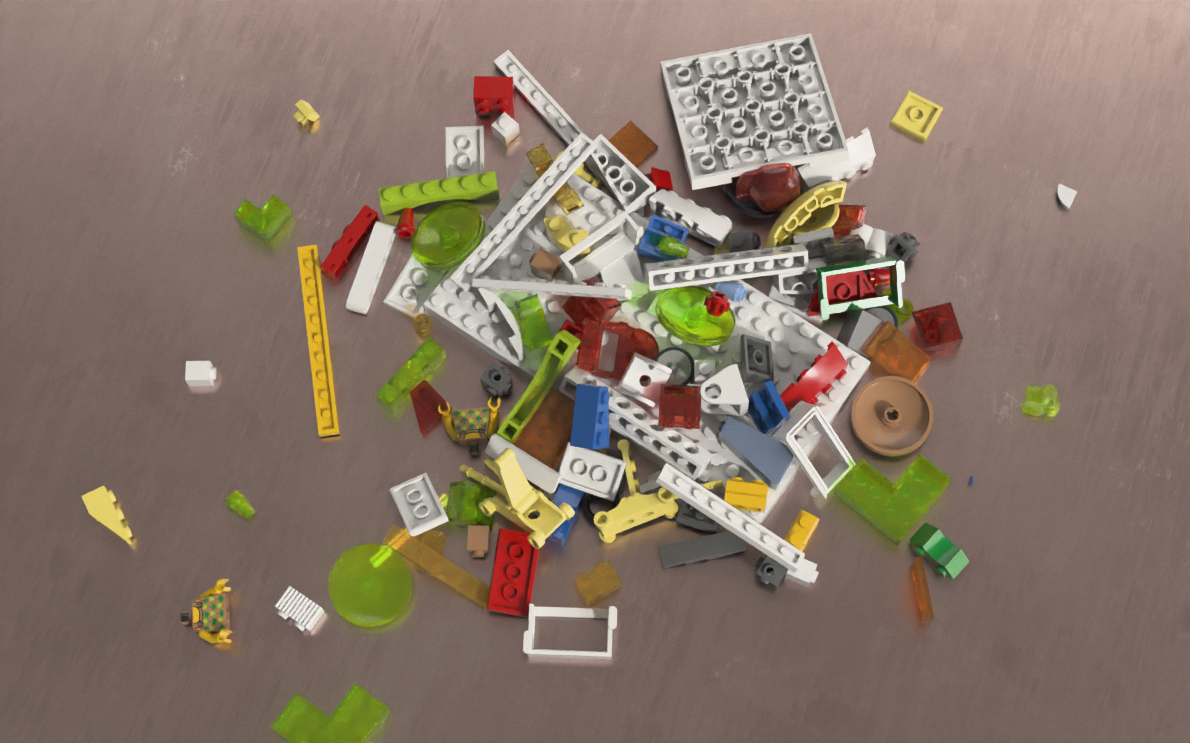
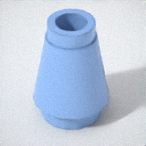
(733, 291)

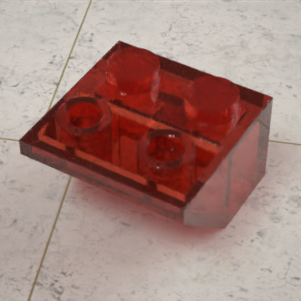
(590, 307)
(938, 327)
(679, 406)

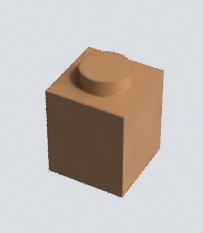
(545, 264)
(478, 540)

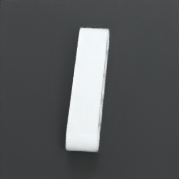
(371, 268)

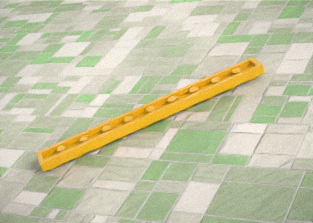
(318, 341)

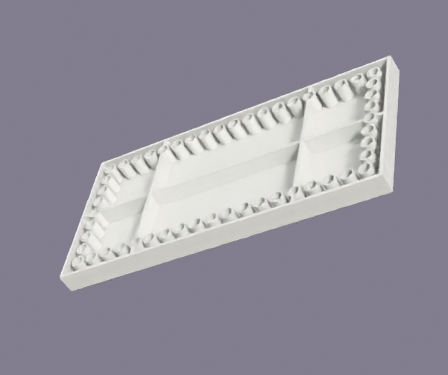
(792, 338)

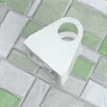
(640, 366)
(729, 393)

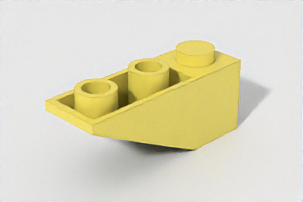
(102, 508)

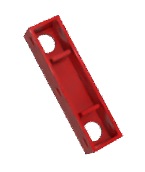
(353, 234)

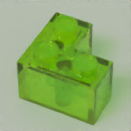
(263, 221)

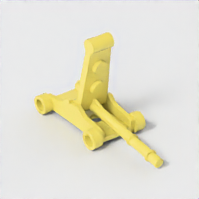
(518, 499)
(638, 507)

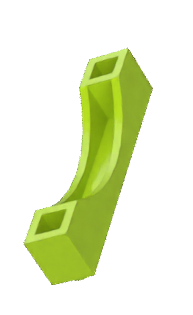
(469, 187)
(551, 368)

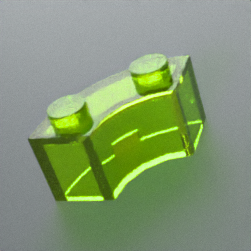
(533, 322)

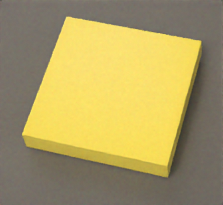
(916, 115)

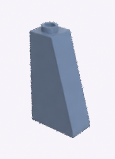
(757, 450)

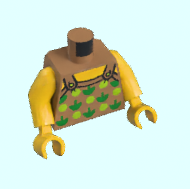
(471, 425)
(210, 614)

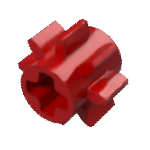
(716, 303)

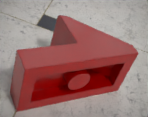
(660, 179)

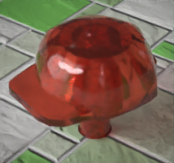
(770, 186)

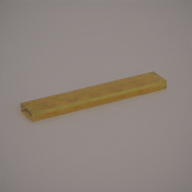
(437, 565)

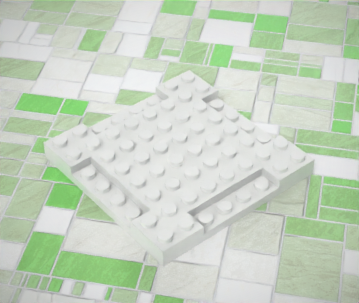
(753, 109)

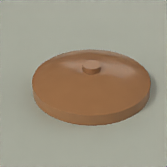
(892, 415)

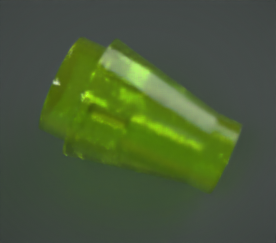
(672, 246)
(239, 504)

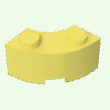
(563, 235)

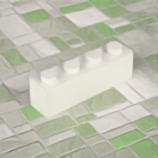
(860, 157)
(623, 177)
(700, 221)
(801, 281)

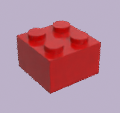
(494, 95)

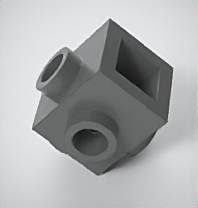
(903, 247)
(497, 380)
(765, 575)

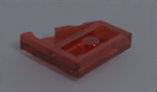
(850, 218)
(425, 404)

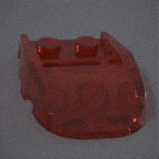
(629, 342)

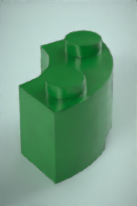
(939, 551)

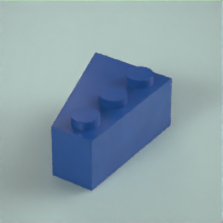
(591, 417)
(573, 498)

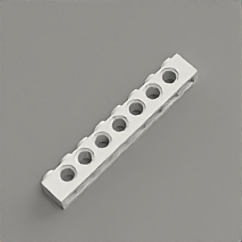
(726, 267)
(644, 427)

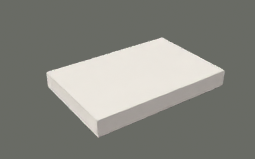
(464, 151)
(625, 272)
(413, 288)
(794, 302)
(591, 471)
(418, 504)

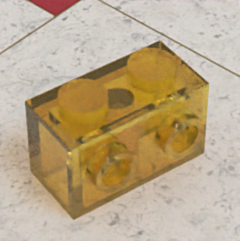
(597, 583)

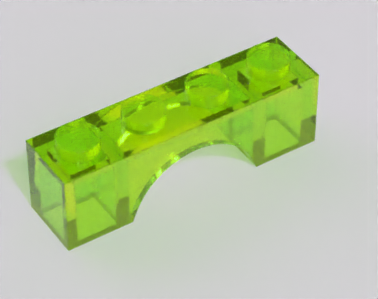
(397, 389)

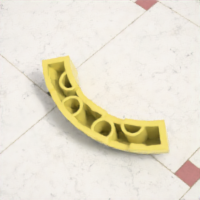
(801, 210)

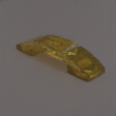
(565, 196)

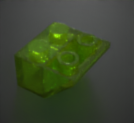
(464, 504)

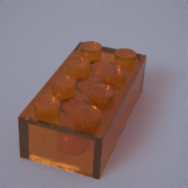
(549, 429)

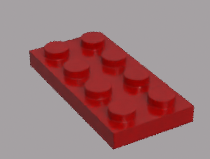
(512, 574)

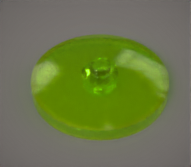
(448, 235)
(685, 316)
(370, 585)

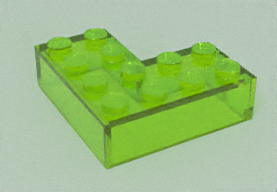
(893, 506)
(352, 721)

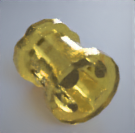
(427, 327)

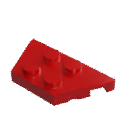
(842, 288)

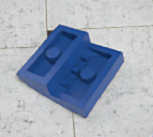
(655, 230)
(767, 408)

